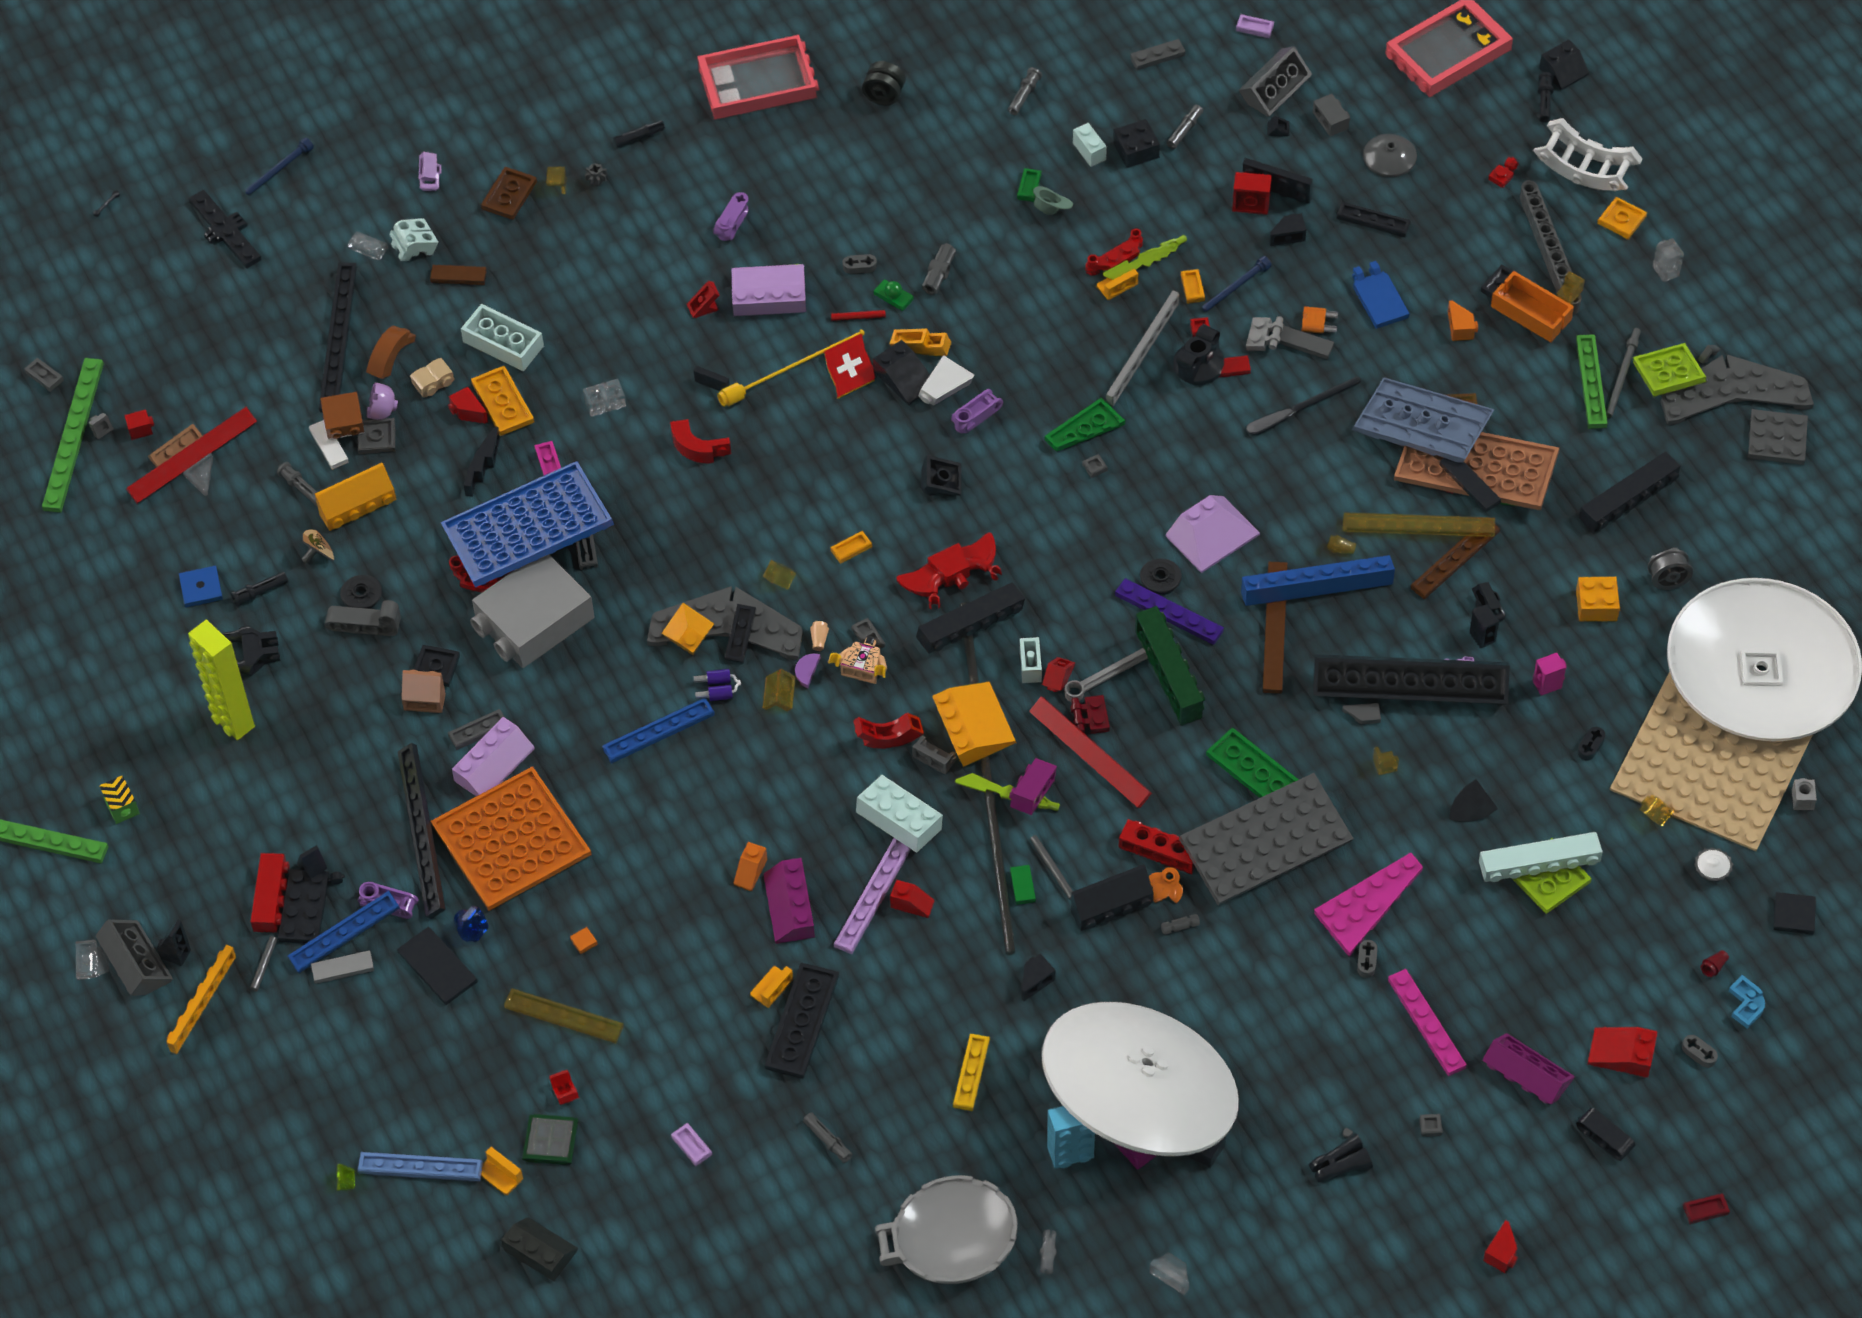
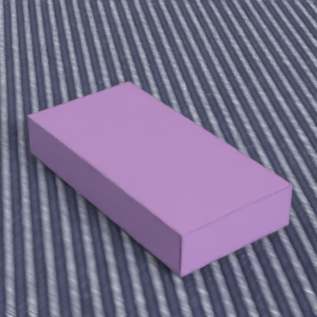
(1255, 26)
(691, 1144)

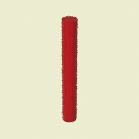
(858, 315)

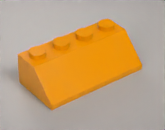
(355, 497)

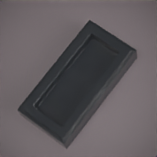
(710, 379)

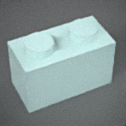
(1089, 144)
(1030, 660)

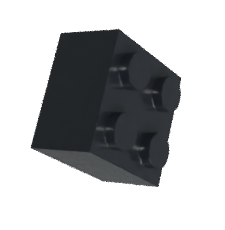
(1136, 143)

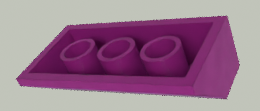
(789, 901)
(1527, 1068)

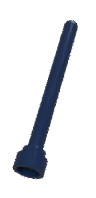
(304, 146)
(1262, 265)

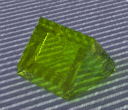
(345, 1177)

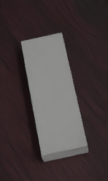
(342, 967)

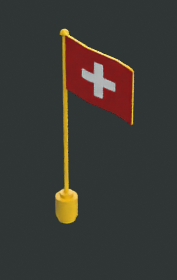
(845, 361)

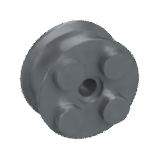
(1670, 569)

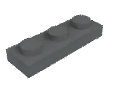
(1157, 54)

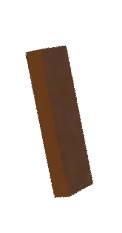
(458, 274)

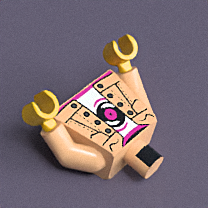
(861, 661)

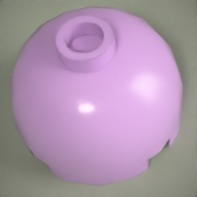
(381, 402)

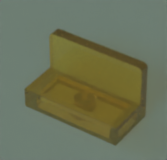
(779, 690)

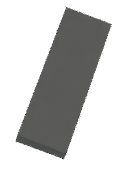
(1306, 342)
(474, 730)

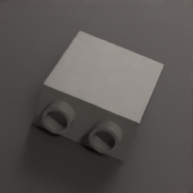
(531, 610)

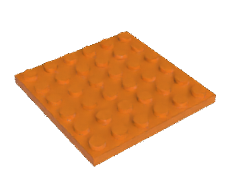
(510, 838)

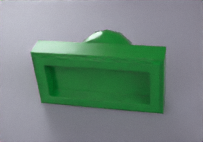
(893, 294)

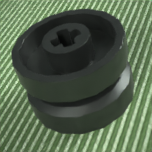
(883, 83)

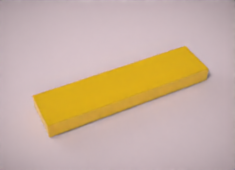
(971, 1072)

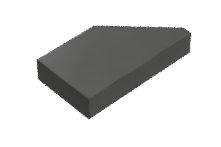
(866, 629)
(1364, 712)

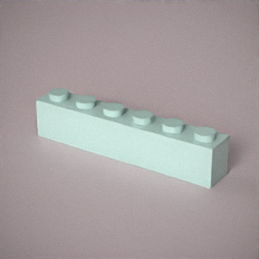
(1540, 857)

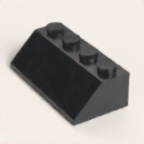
(1111, 897)

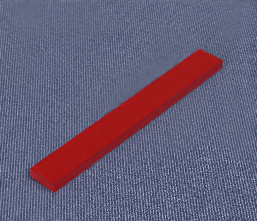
(191, 454)
(1090, 752)

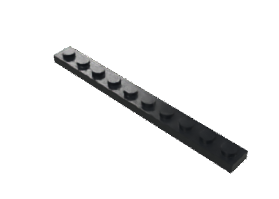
(338, 330)
(421, 831)

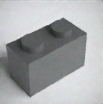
(1331, 114)

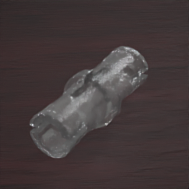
(1048, 1252)

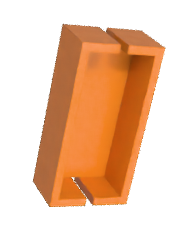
(1532, 306)

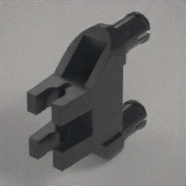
(257, 648)

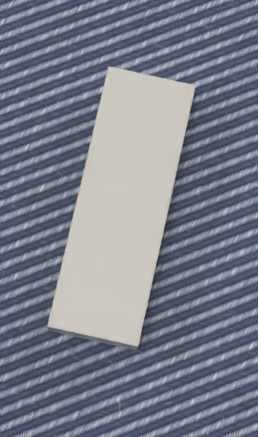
(330, 448)

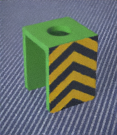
(119, 799)

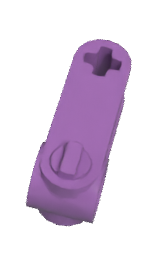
(732, 217)
(976, 411)
(404, 899)

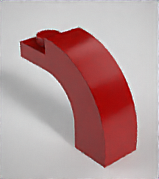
(695, 448)
(889, 734)

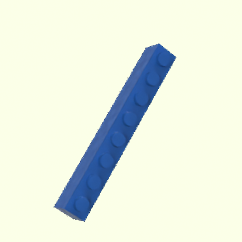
(1317, 580)

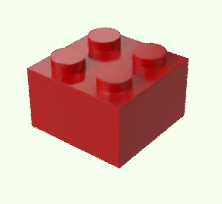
(1251, 193)

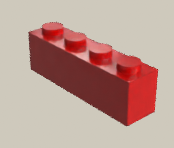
(269, 892)

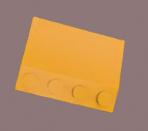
(974, 721)

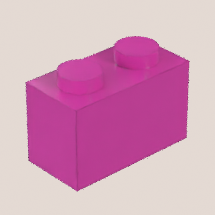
(1549, 673)

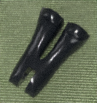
(1343, 1159)

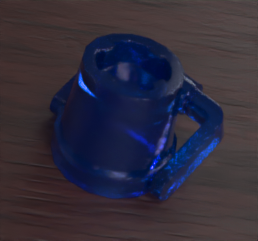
(471, 927)

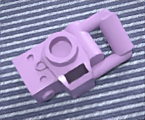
(429, 171)

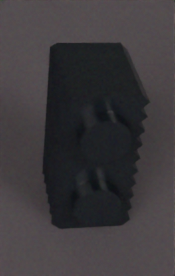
(1484, 626)

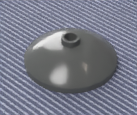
(1390, 155)

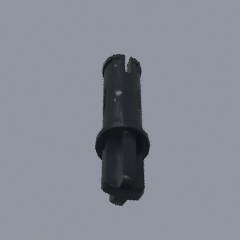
(639, 133)

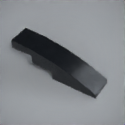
(483, 458)

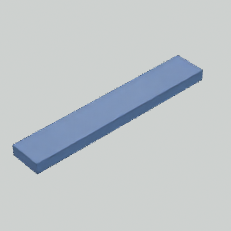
(420, 1166)

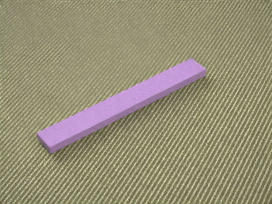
(872, 897)

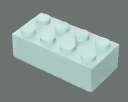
(502, 337)
(899, 813)

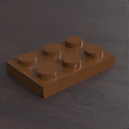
(509, 193)

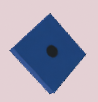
(200, 586)

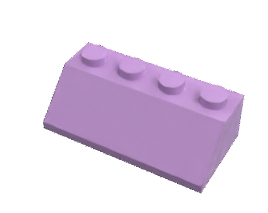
(492, 758)

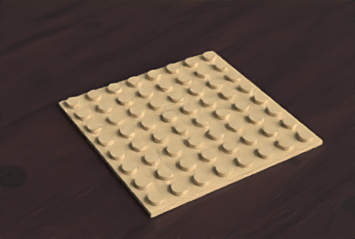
(1707, 773)

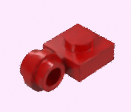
(1502, 175)

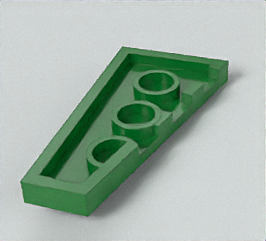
(1088, 423)

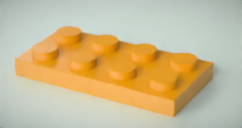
(502, 400)

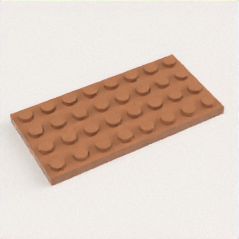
(1509, 466)

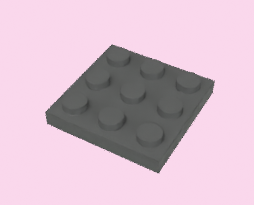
(1777, 436)

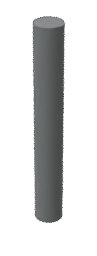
(263, 963)

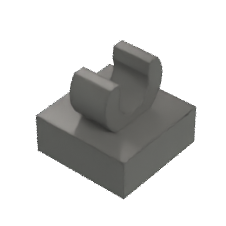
(100, 425)

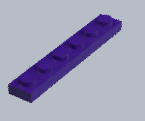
(1173, 612)

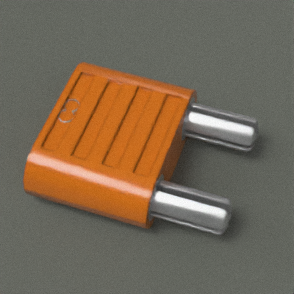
(1315, 319)

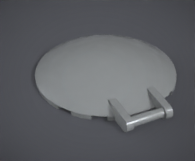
(951, 1230)

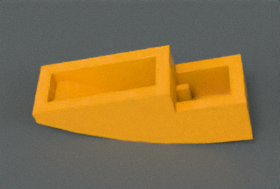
(922, 341)

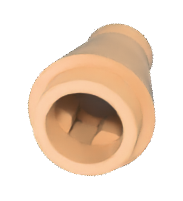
(819, 634)

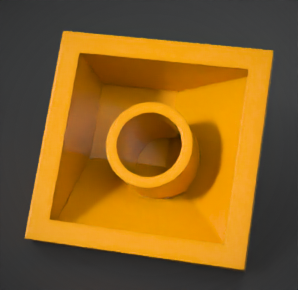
(687, 628)

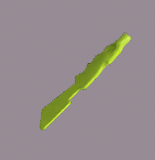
(1146, 258)
(978, 783)

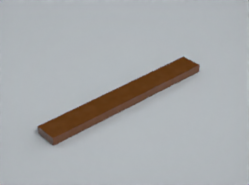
(1274, 639)

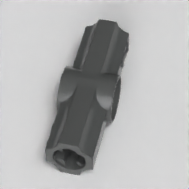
(939, 269)

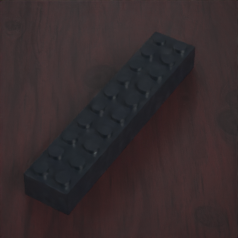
(1411, 679)

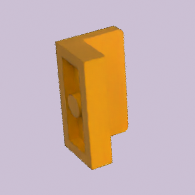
(1112, 288)
(772, 985)
(500, 1172)

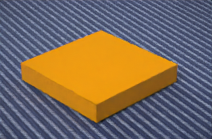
(1622, 218)

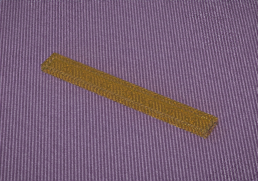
(1419, 524)

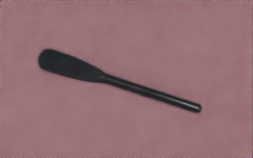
(1275, 418)

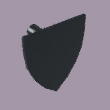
(1472, 803)

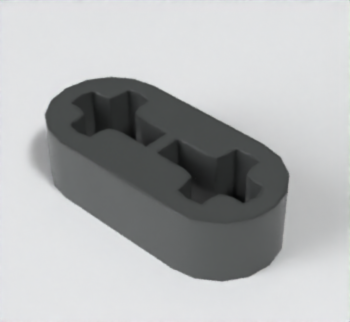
(859, 264)
(1362, 958)
(1699, 1051)

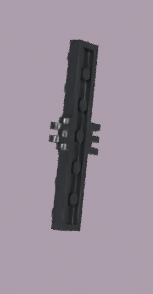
(225, 228)

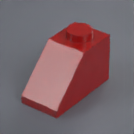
(467, 406)
(1058, 674)
(911, 899)
(1502, 1249)

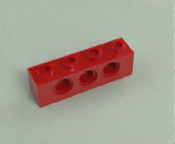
(1149, 847)

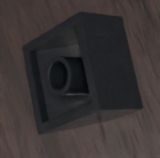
(1565, 64)

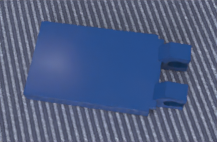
(1379, 296)

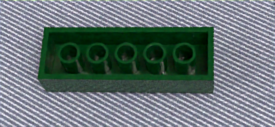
(1169, 665)

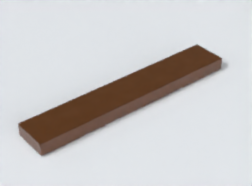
(1449, 564)

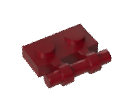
(1096, 714)

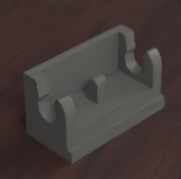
(933, 755)

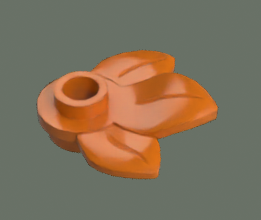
(1163, 887)

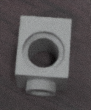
(1804, 801)

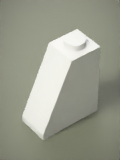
(944, 381)

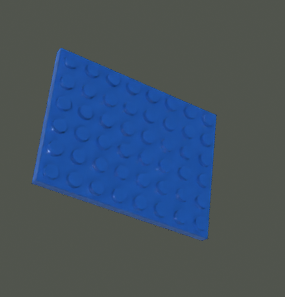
(526, 524)

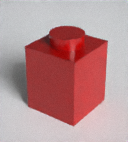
(139, 424)

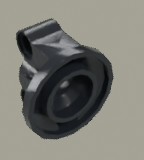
(1200, 357)

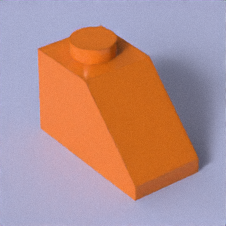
(1461, 322)
(750, 866)

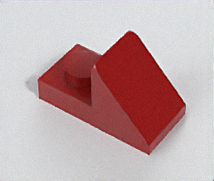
(704, 301)

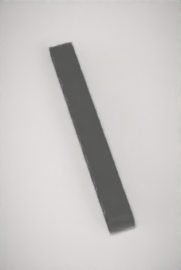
(1546, 237)

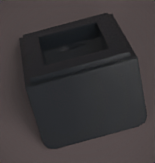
(1277, 127)

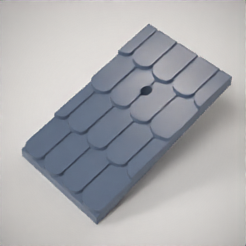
(1423, 420)

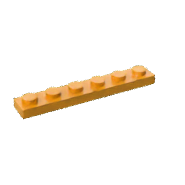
(204, 993)

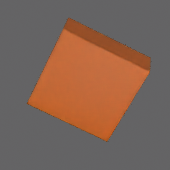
(583, 940)

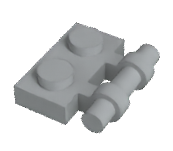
(1259, 334)

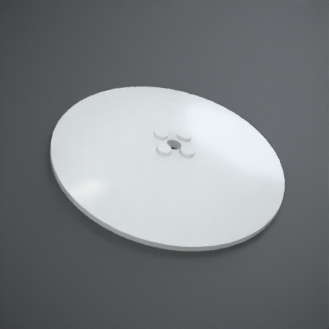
(1772, 624)
(1163, 1108)

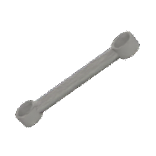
(1104, 674)

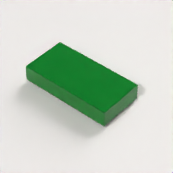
(1029, 180)
(1022, 884)

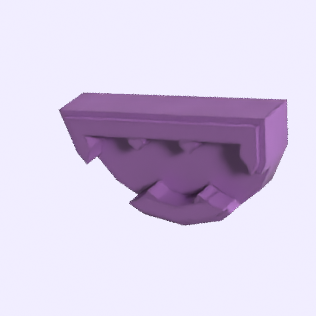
(806, 668)

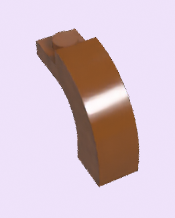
(386, 350)

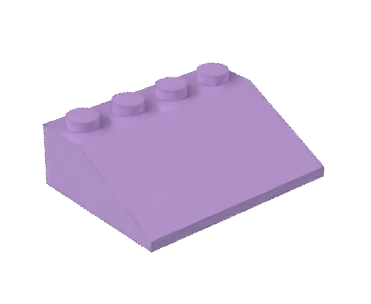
(768, 290)

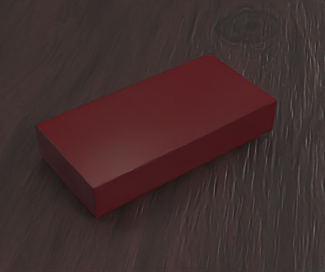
(1706, 1208)

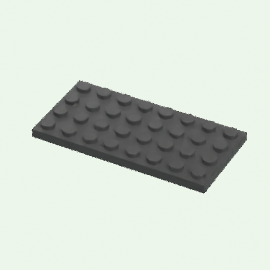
(1266, 838)

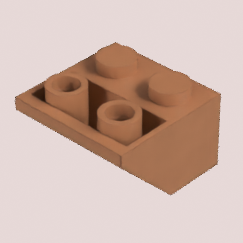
(422, 691)

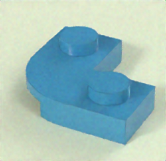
(1752, 999)

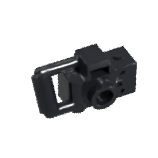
(1485, 595)

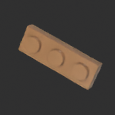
(175, 445)

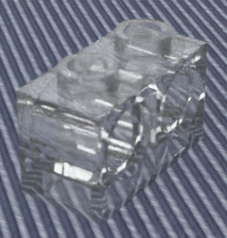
(1668, 259)
(608, 397)

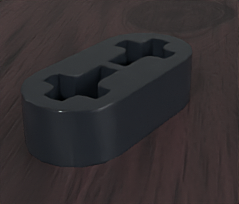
(1587, 741)

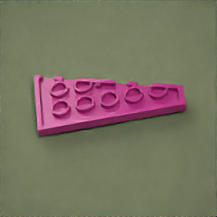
(1363, 905)

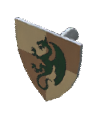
(316, 543)

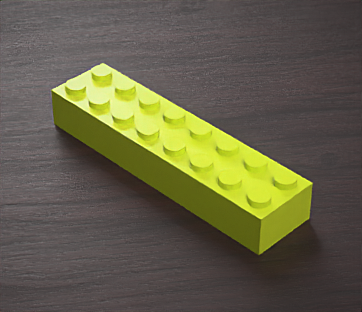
(221, 680)

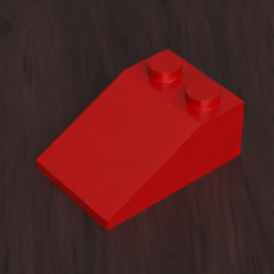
(1623, 1049)

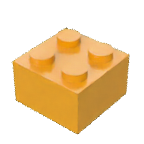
(1597, 599)

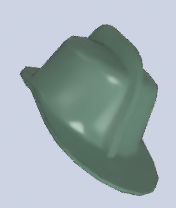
(1049, 201)

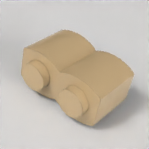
(432, 377)

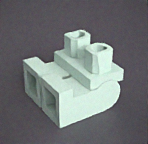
(412, 238)

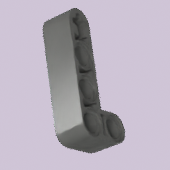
(365, 621)

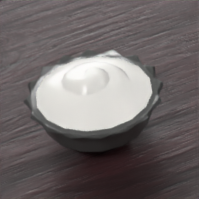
(1713, 864)

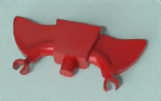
(951, 567)

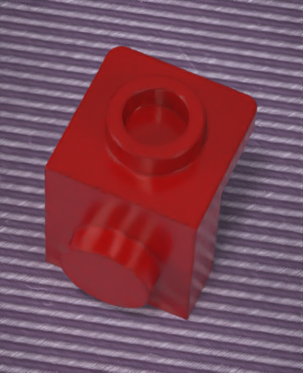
(563, 1087)

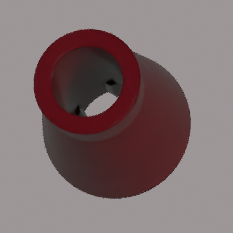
(1712, 965)

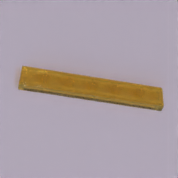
(564, 1015)

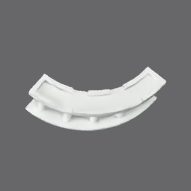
(1591, 150)

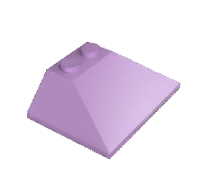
(1210, 532)

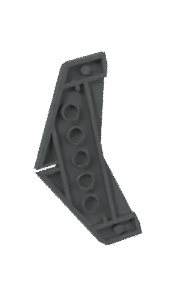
(1737, 383)
(768, 631)

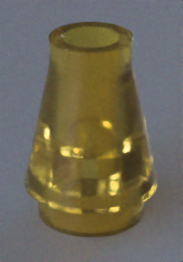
(1340, 545)

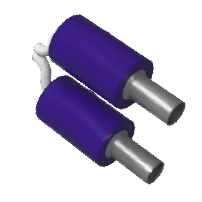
(717, 692)

